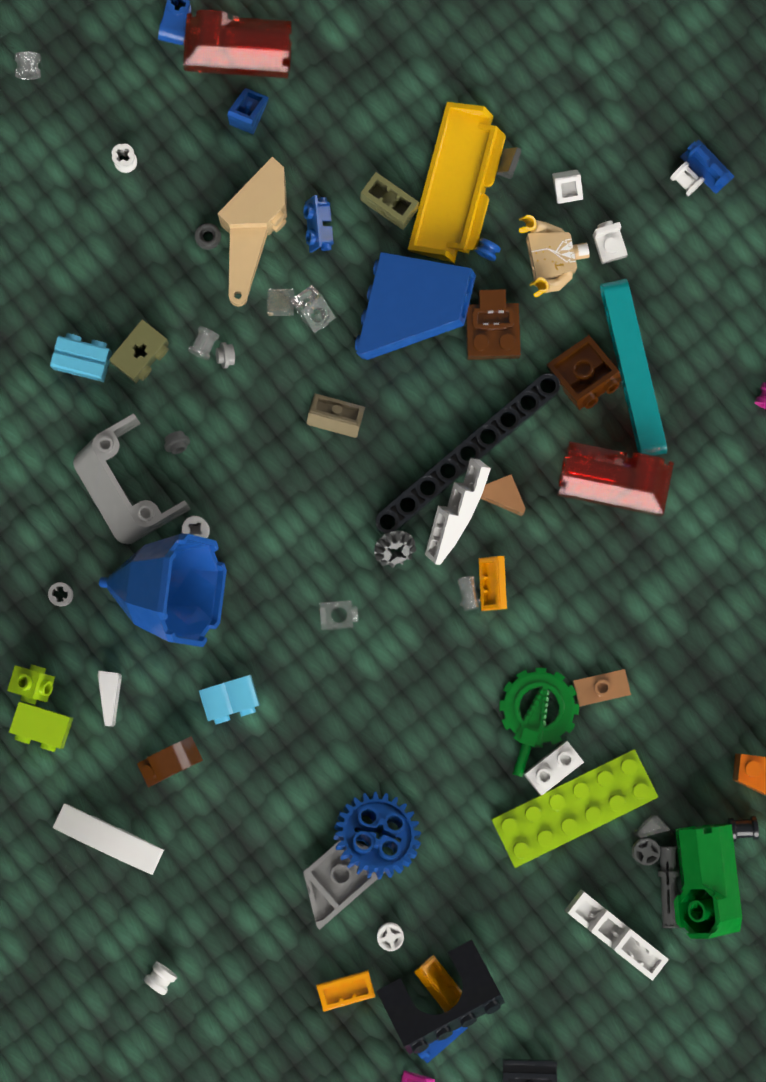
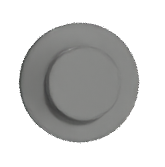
(225, 355)

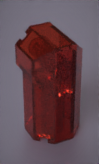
(237, 45)
(615, 480)

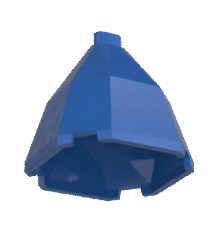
(172, 588)

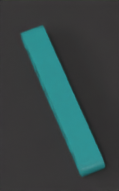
(633, 367)

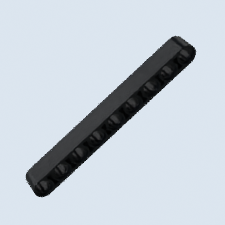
(474, 443)

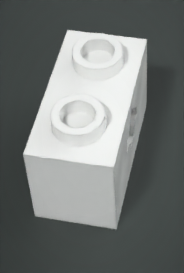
(553, 767)

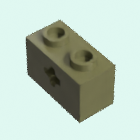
(389, 201)
(140, 338)

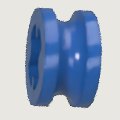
(487, 249)

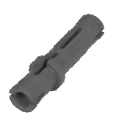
(668, 883)

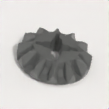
(394, 540)

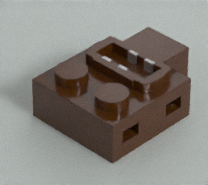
(493, 327)

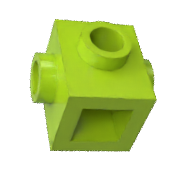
(31, 683)

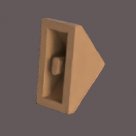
(504, 494)

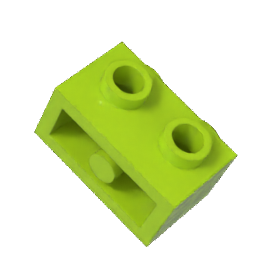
(41, 726)

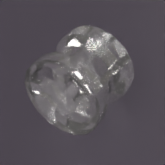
(27, 65)

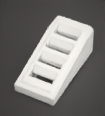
(109, 691)

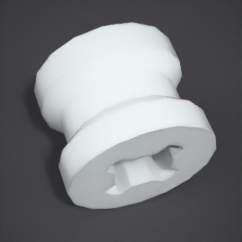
(201, 530)
(391, 941)
(160, 978)

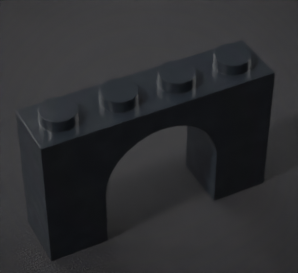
(477, 998)

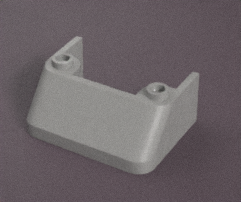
(124, 520)

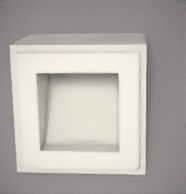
(567, 186)

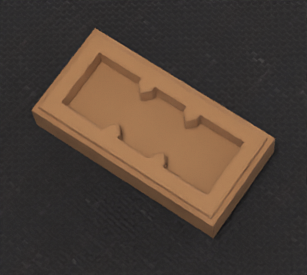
(601, 687)

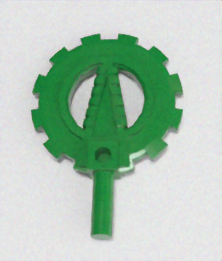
(532, 729)

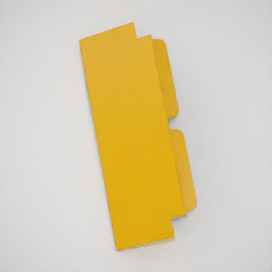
(456, 183)

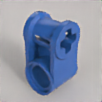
(173, 22)

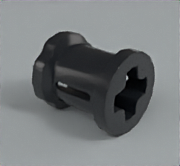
(744, 828)

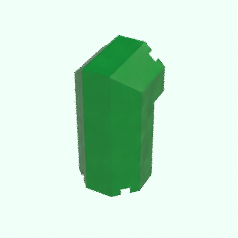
(709, 882)

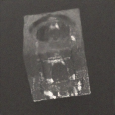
(307, 302)
(326, 610)

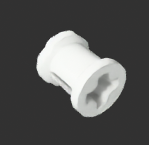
(122, 165)
(687, 178)

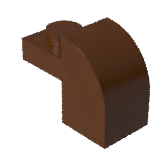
(169, 761)

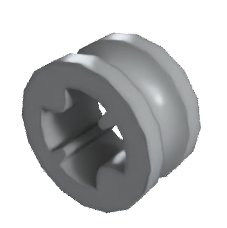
(66, 588)

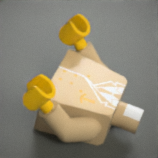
(551, 255)

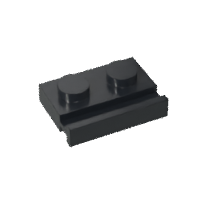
(529, 1070)

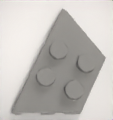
(333, 884)

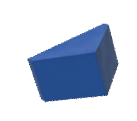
(247, 110)

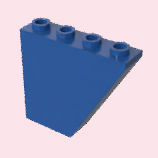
(412, 303)

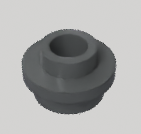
(207, 228)
(176, 442)

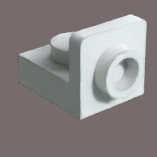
(609, 242)

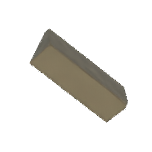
(335, 415)

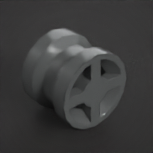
(649, 853)

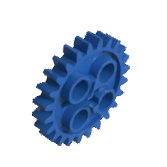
(373, 858)

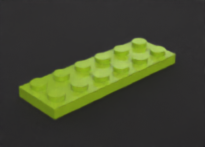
(574, 808)

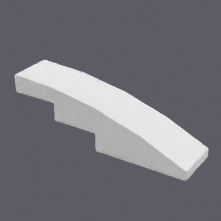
(454, 518)
(108, 839)
(616, 934)

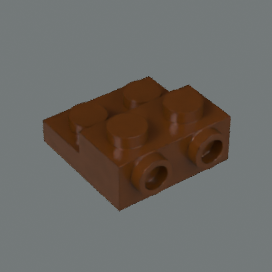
(585, 373)

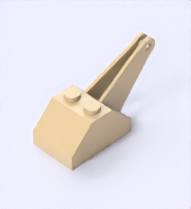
(249, 219)

